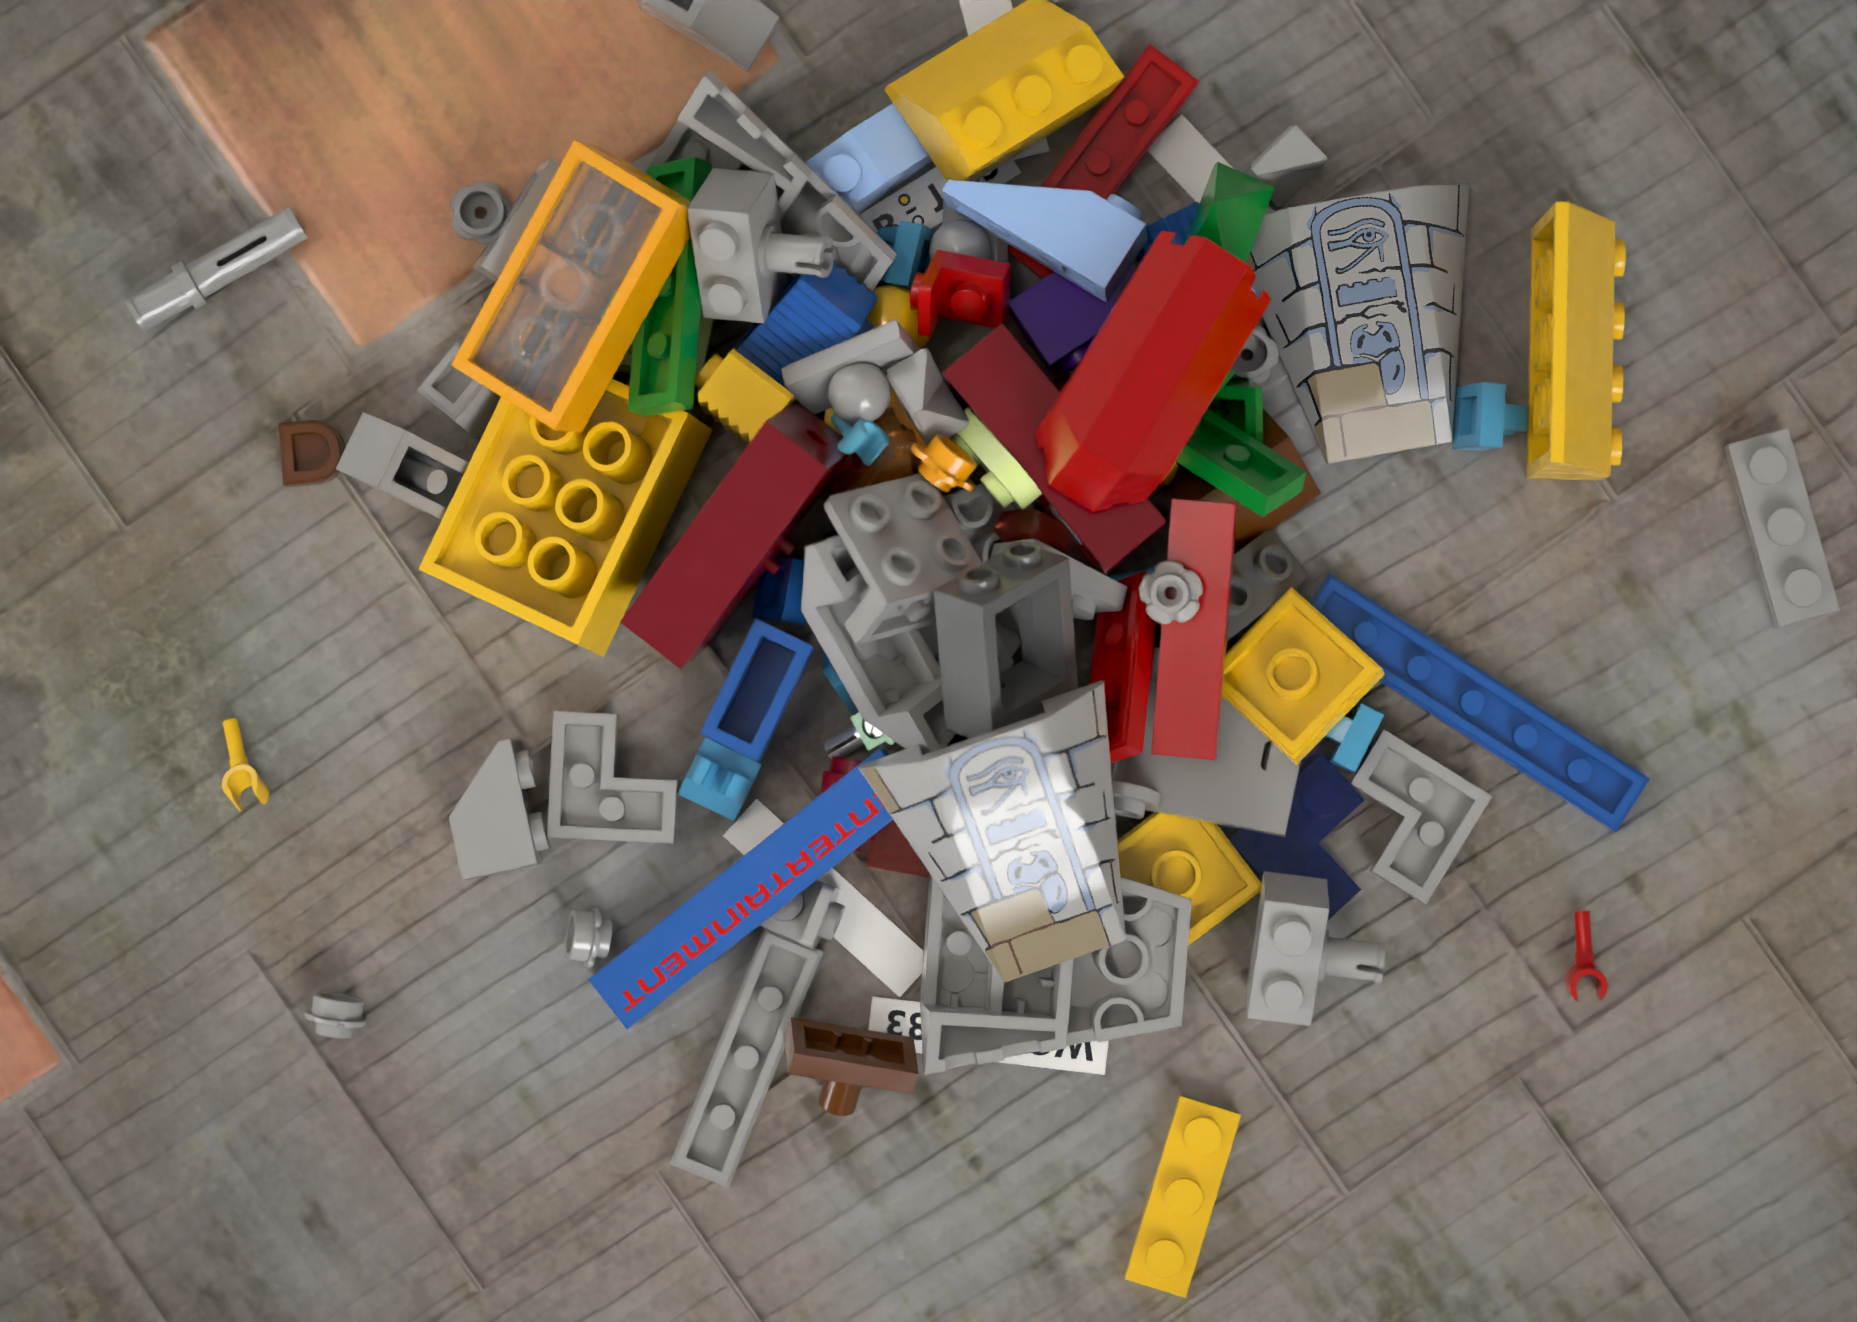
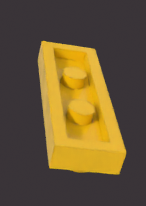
(1182, 1196)

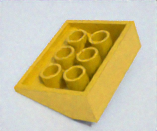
(1572, 345)
(566, 517)

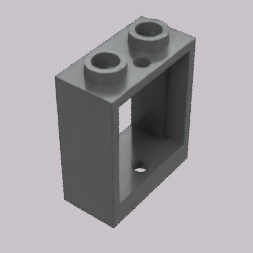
(965, 610)

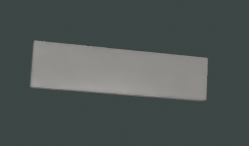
(746, 1058)

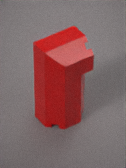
(1149, 373)

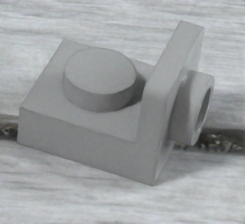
(809, 915)

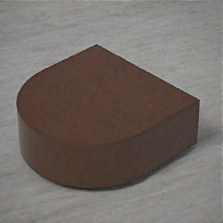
(309, 452)

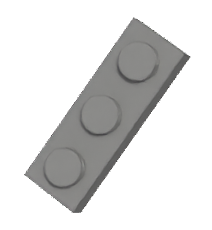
(1781, 528)

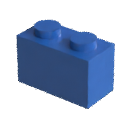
(757, 690)

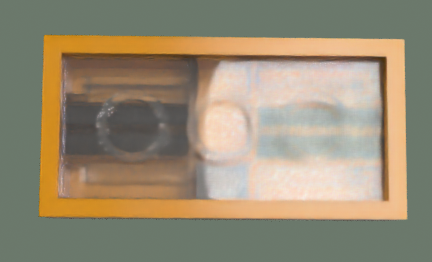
(576, 288)

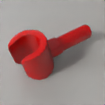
(1584, 958)

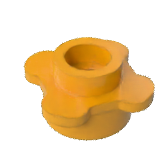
(945, 464)

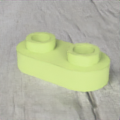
(1004, 475)

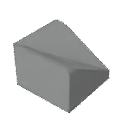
(1288, 164)
(926, 397)

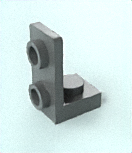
(1260, 579)

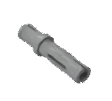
(215, 270)

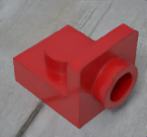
(961, 290)

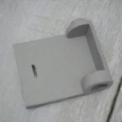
(1217, 791)

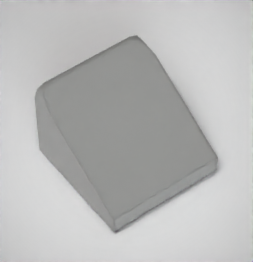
(459, 395)

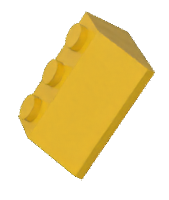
(1004, 88)

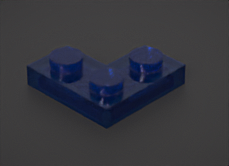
(1318, 806)

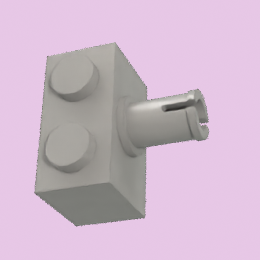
(742, 249)
(1296, 952)

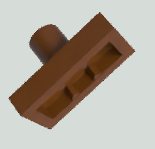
(849, 1060)

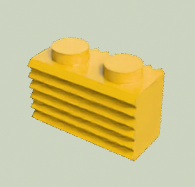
(739, 394)

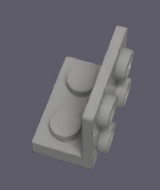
(904, 549)

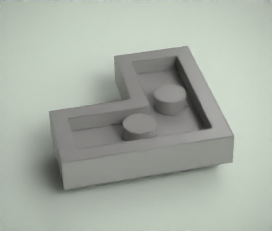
(587, 796)
(1435, 812)

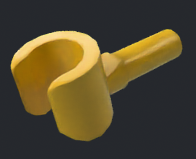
(240, 774)

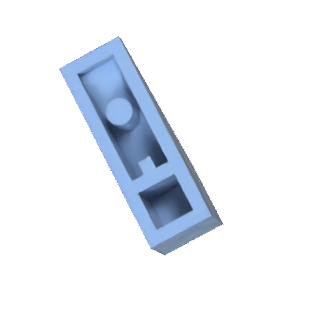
(871, 158)
(1063, 229)

